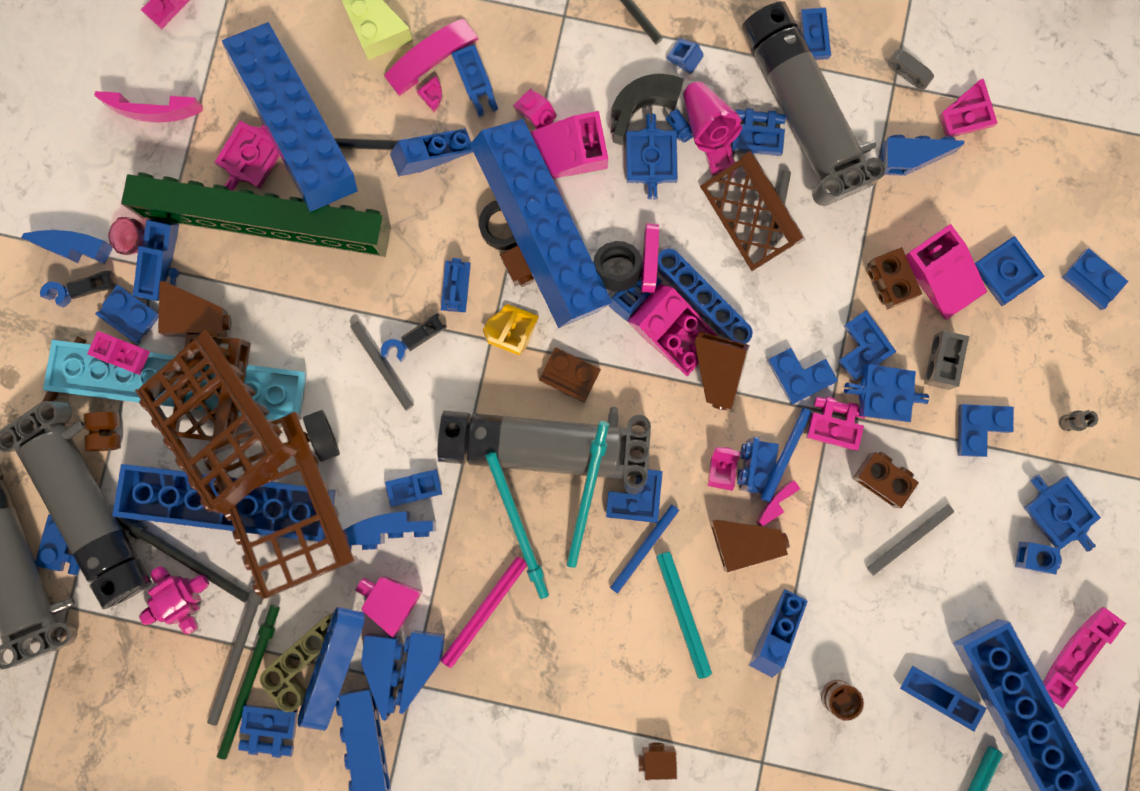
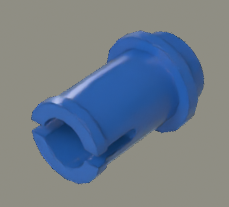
(680, 125)

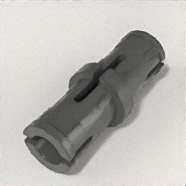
(1078, 420)

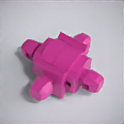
(174, 600)

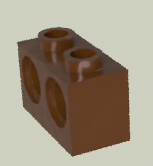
(901, 276)
(883, 484)

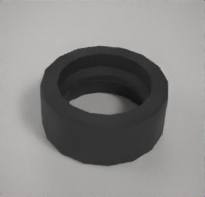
(499, 244)
(618, 249)
(321, 435)

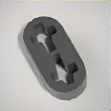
(910, 69)

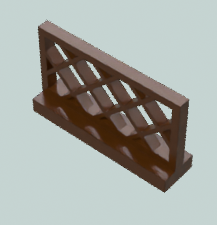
(770, 198)
(226, 411)

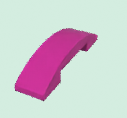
(429, 53)
(178, 107)
(1079, 654)

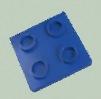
(757, 466)

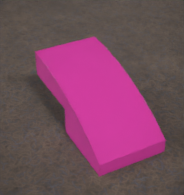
(118, 352)
(773, 509)

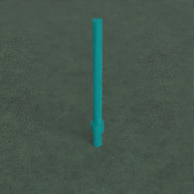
(597, 450)
(534, 570)

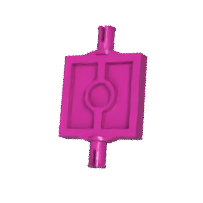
(248, 156)

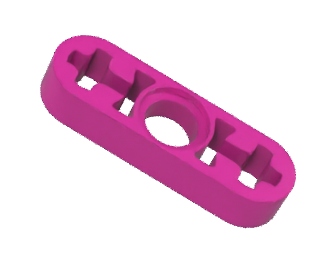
(650, 258)

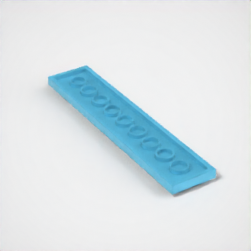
(77, 373)

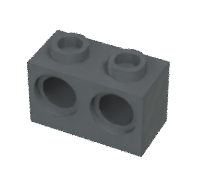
(946, 360)

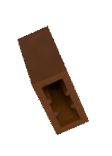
(188, 314)
(720, 368)
(747, 544)

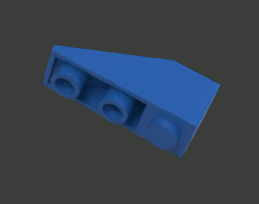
(429, 151)
(910, 154)
(778, 635)
(423, 657)
(379, 664)

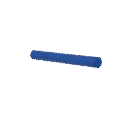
(786, 455)
(645, 547)

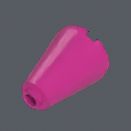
(710, 118)

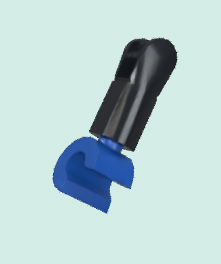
(77, 288)
(413, 338)

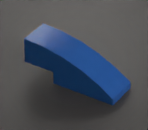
(70, 244)
(154, 258)
(943, 698)

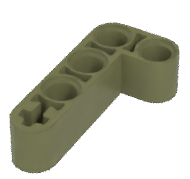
(288, 671)

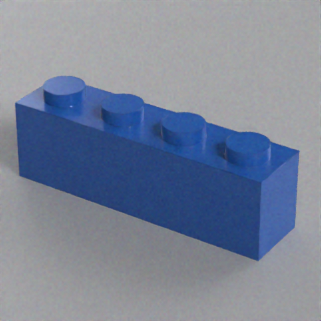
(363, 741)

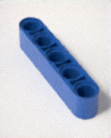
(698, 286)
(331, 668)

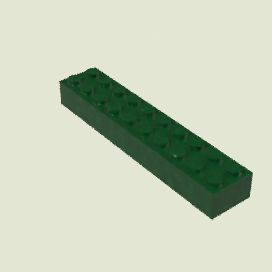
(256, 214)

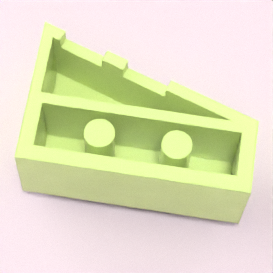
(377, 26)

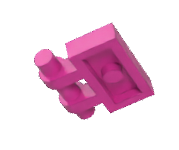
(833, 430)

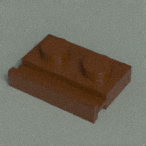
(569, 375)

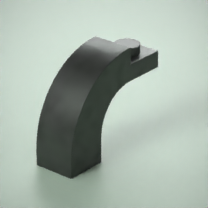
(645, 91)

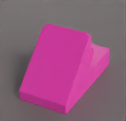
(163, 11)

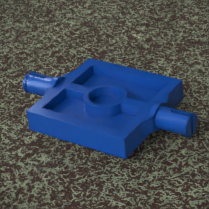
(651, 156)
(886, 393)
(1062, 513)

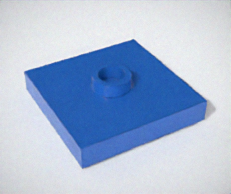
(1008, 271)

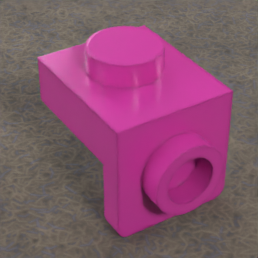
(535, 109)
(723, 468)

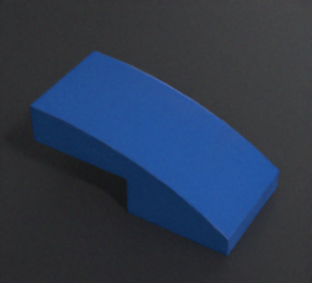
(413, 488)

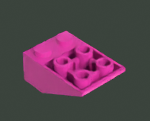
(573, 145)
(946, 272)
(670, 327)

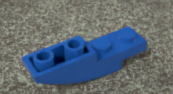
(372, 530)

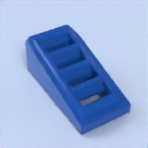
(624, 305)

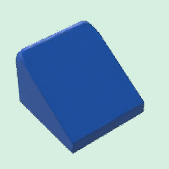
(685, 55)

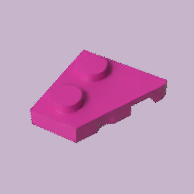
(969, 112)

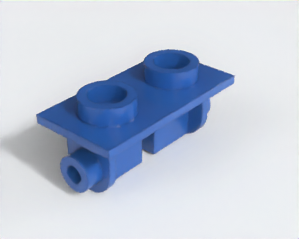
(455, 285)

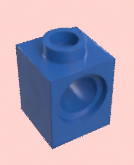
(1028, 553)

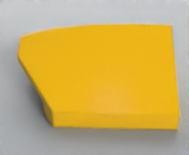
(510, 329)

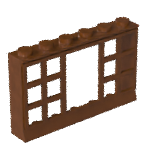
(253, 413)
(321, 501)

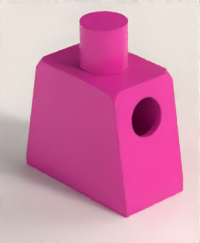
(388, 602)

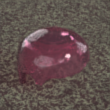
(126, 235)

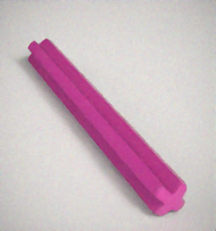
(484, 612)

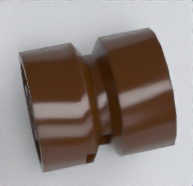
(102, 422)
(842, 700)

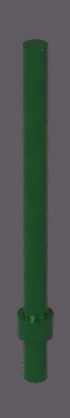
(265, 632)

